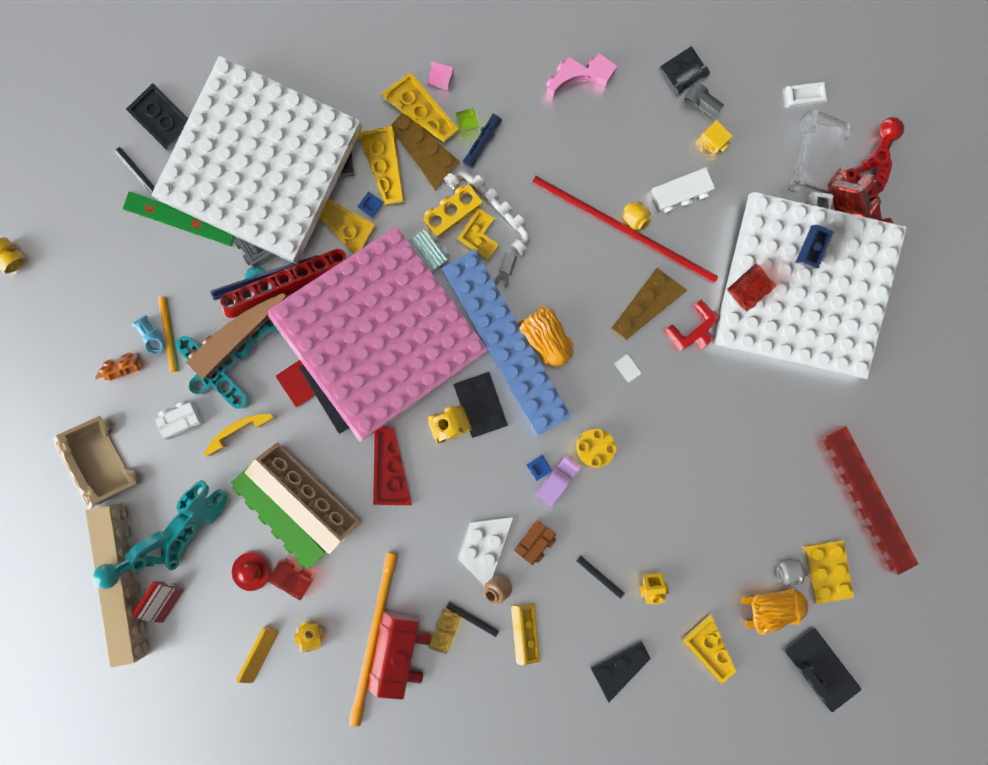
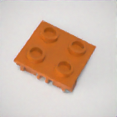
(114, 369)

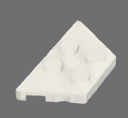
(484, 546)

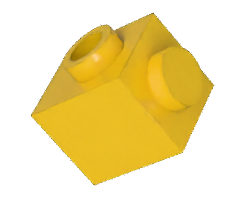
(716, 138)

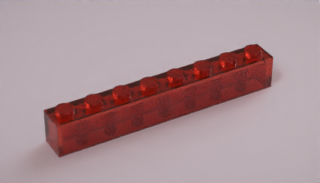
(869, 500)

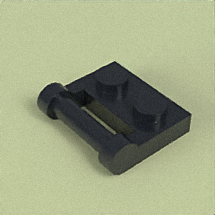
(681, 65)

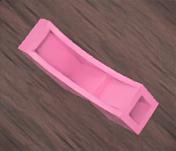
(598, 70)

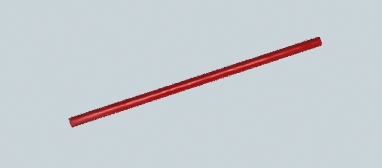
(624, 228)

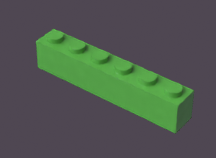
(282, 525)

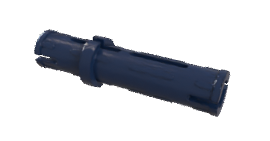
(486, 134)

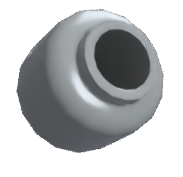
(792, 572)

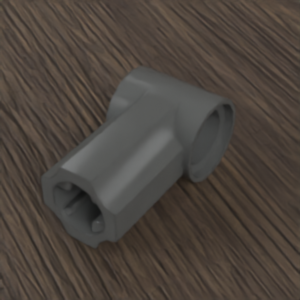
(700, 98)

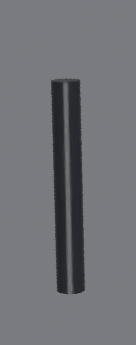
(136, 171)
(600, 577)
(472, 619)

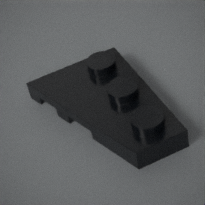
(620, 668)

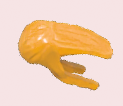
(547, 337)
(776, 610)

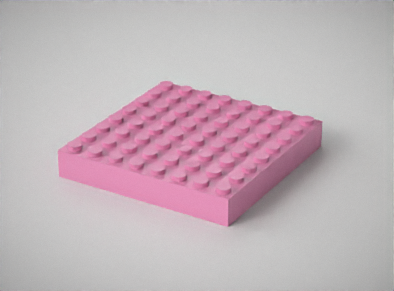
(377, 333)

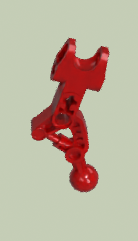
(890, 130)

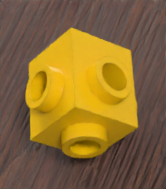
(654, 588)
(308, 644)

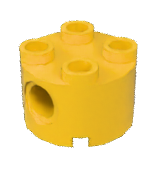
(449, 424)
(595, 448)

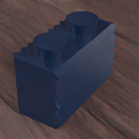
(814, 247)

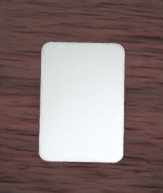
(627, 368)

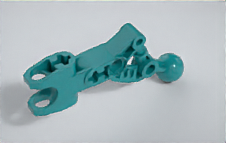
(192, 511)

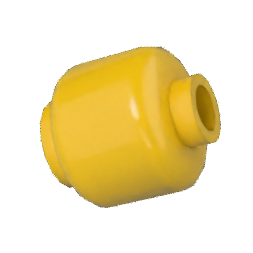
(637, 215)

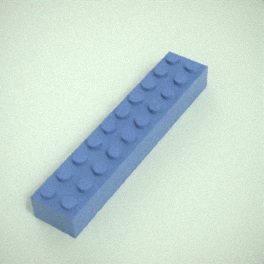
(505, 342)

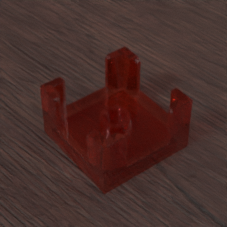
(853, 197)

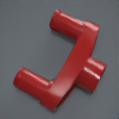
(700, 334)

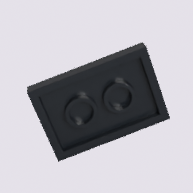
(158, 116)
(481, 404)

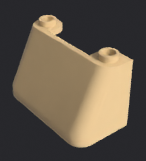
(94, 462)

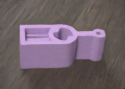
(558, 480)

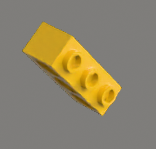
(463, 210)

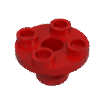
(251, 571)

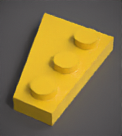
(347, 226)
(709, 648)

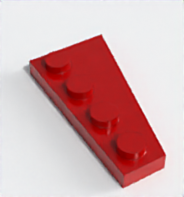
(389, 476)

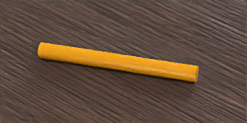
(168, 334)

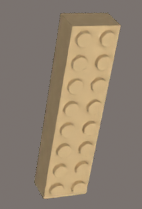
(109, 546)

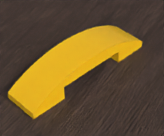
(218, 443)

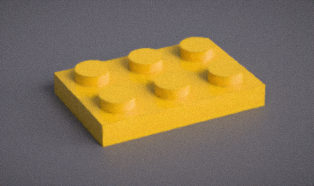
(829, 571)

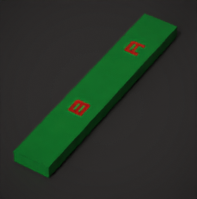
(173, 217)

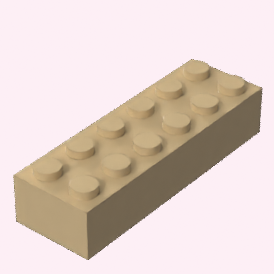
(302, 497)

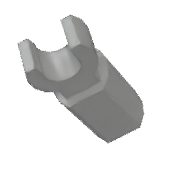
(506, 268)

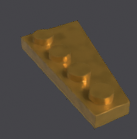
(428, 154)
(651, 299)

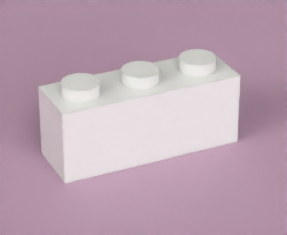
(682, 190)

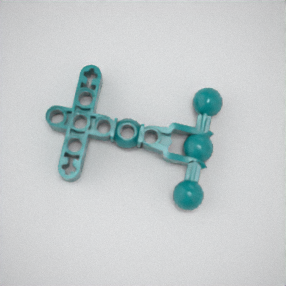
(223, 372)

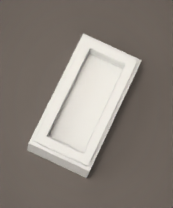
(806, 94)

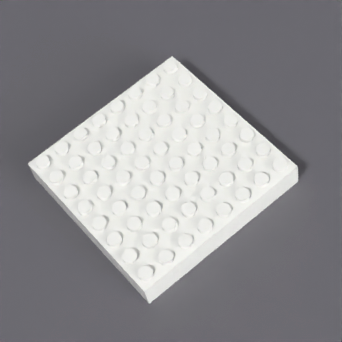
(257, 160)
(819, 314)

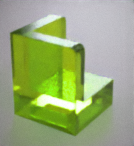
(466, 121)

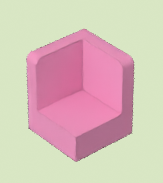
(440, 76)

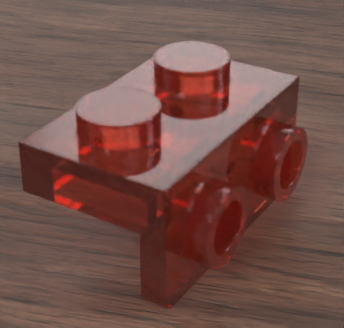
(751, 287)

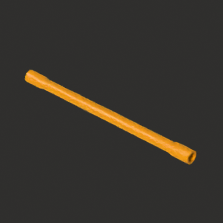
(358, 708)

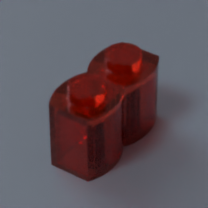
(291, 579)

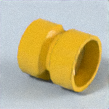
(9, 258)

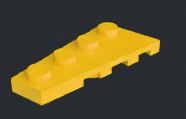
(418, 105)
(383, 157)

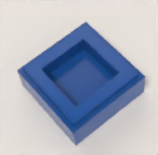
(370, 205)
(539, 467)

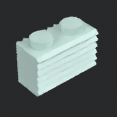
(429, 251)

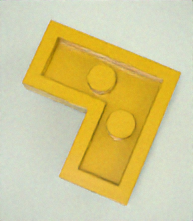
(474, 235)

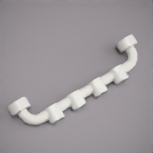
(491, 197)

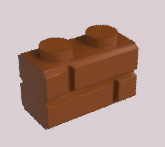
(535, 542)

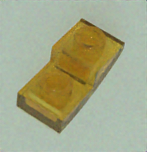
(445, 631)

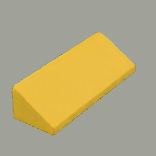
(525, 634)
(257, 655)

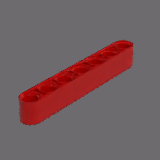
(274, 283)

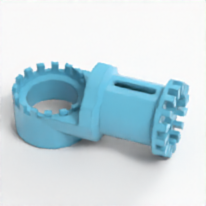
(149, 334)

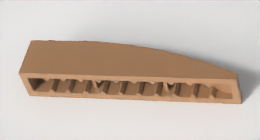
(230, 338)

